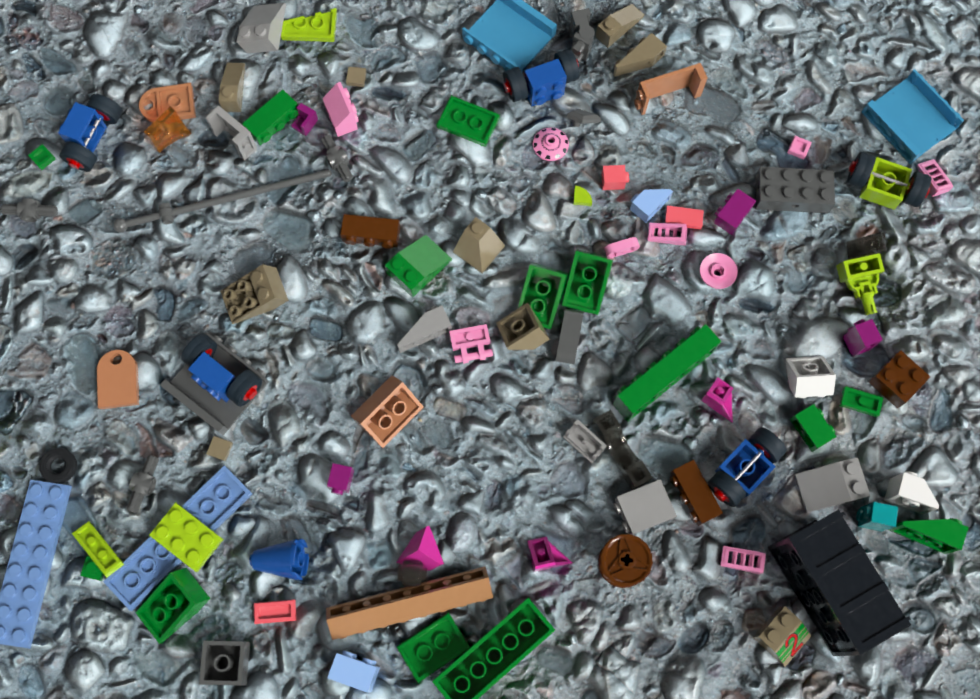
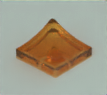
(166, 130)

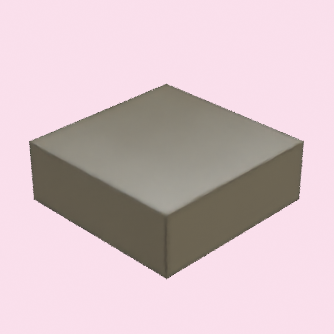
(356, 76)
(219, 448)

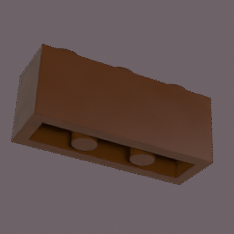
(370, 231)
(695, 493)

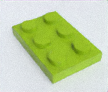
(186, 537)

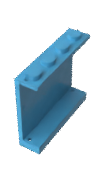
(510, 33)
(912, 116)

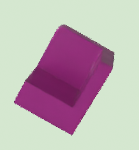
(306, 119)

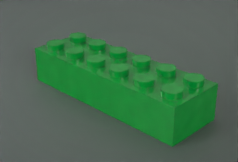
(666, 372)
(495, 653)

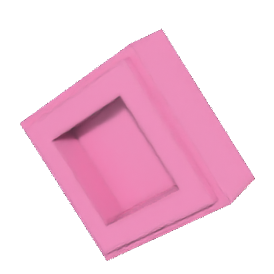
(799, 147)

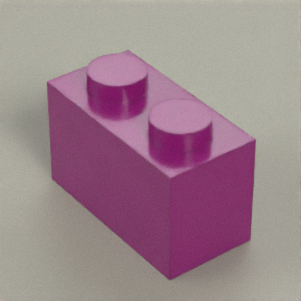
(734, 211)
(862, 337)

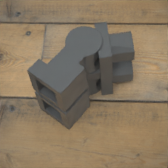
(581, 34)

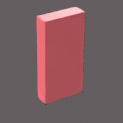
(691, 217)
(275, 611)

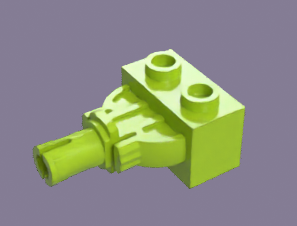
(862, 278)

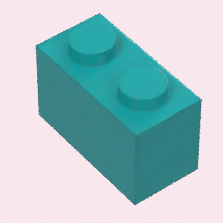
(877, 516)

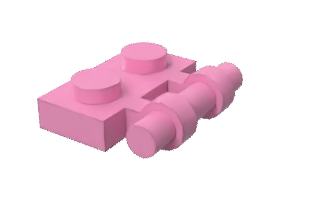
(468, 338)

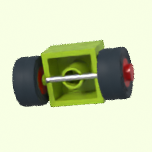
(887, 182)

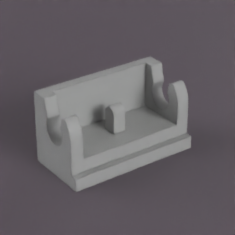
(584, 441)

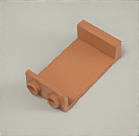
(691, 77)

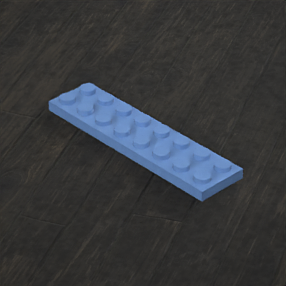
(31, 561)
(153, 563)

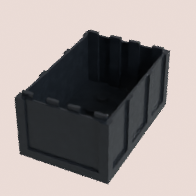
(838, 586)

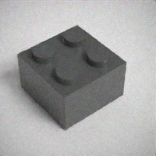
(224, 663)

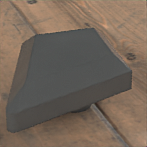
(583, 117)

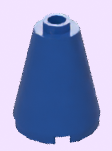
(282, 559)

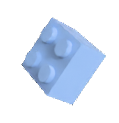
(354, 672)

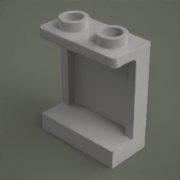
(242, 139)
(644, 507)

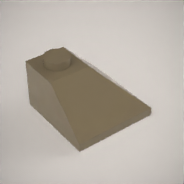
(478, 245)
(522, 329)

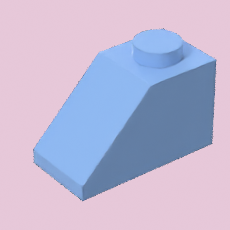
(649, 202)

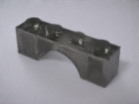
(628, 463)

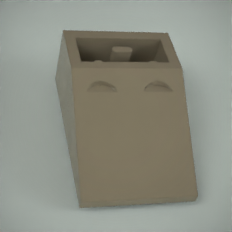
(254, 294)

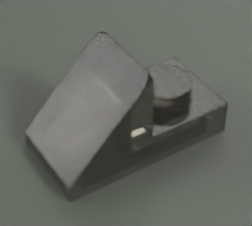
(866, 246)

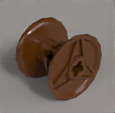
(634, 551)

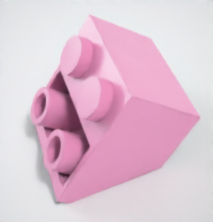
(340, 110)

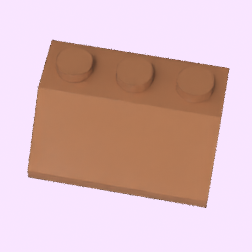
(387, 411)

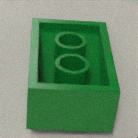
(417, 265)
(587, 281)
(543, 292)
(938, 534)
(172, 604)

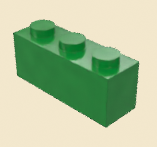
(271, 117)

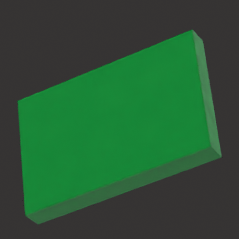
(468, 121)
(433, 647)

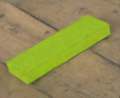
(97, 549)

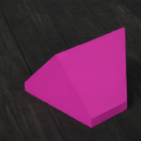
(720, 398)
(423, 548)
(545, 555)

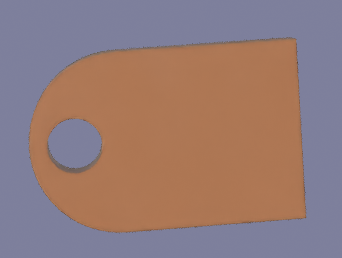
(178, 97)
(117, 383)

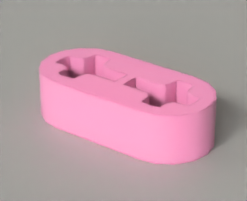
(622, 247)

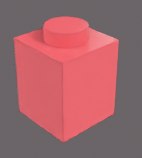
(614, 177)

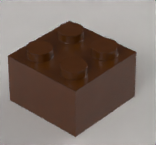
(899, 379)

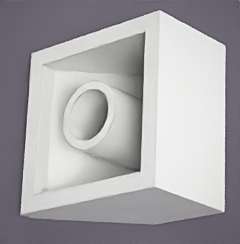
(810, 376)
(911, 493)

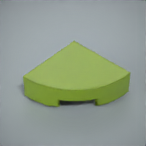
(582, 197)

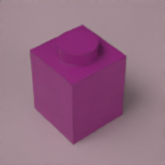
(340, 479)

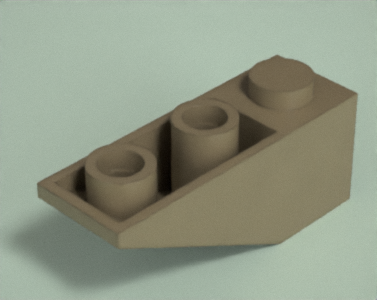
(643, 56)

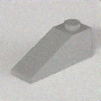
(429, 326)

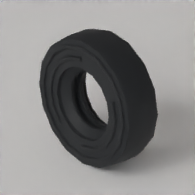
(49, 457)

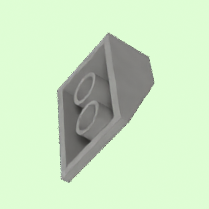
(262, 28)
(832, 485)

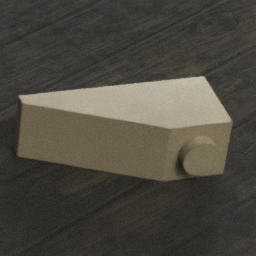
(618, 24)
(232, 87)

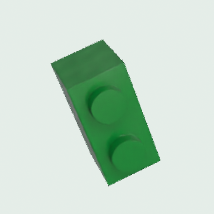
(813, 427)

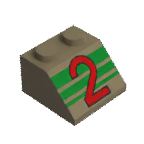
(782, 635)

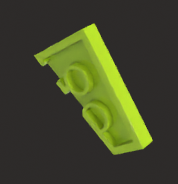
(314, 28)

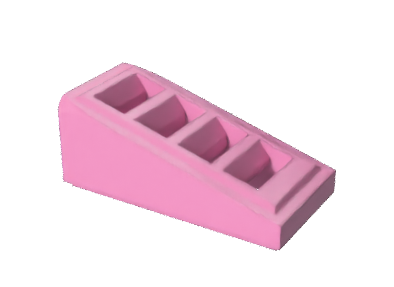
(944, 181)
(675, 227)
(752, 554)

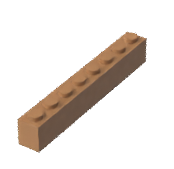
(408, 603)

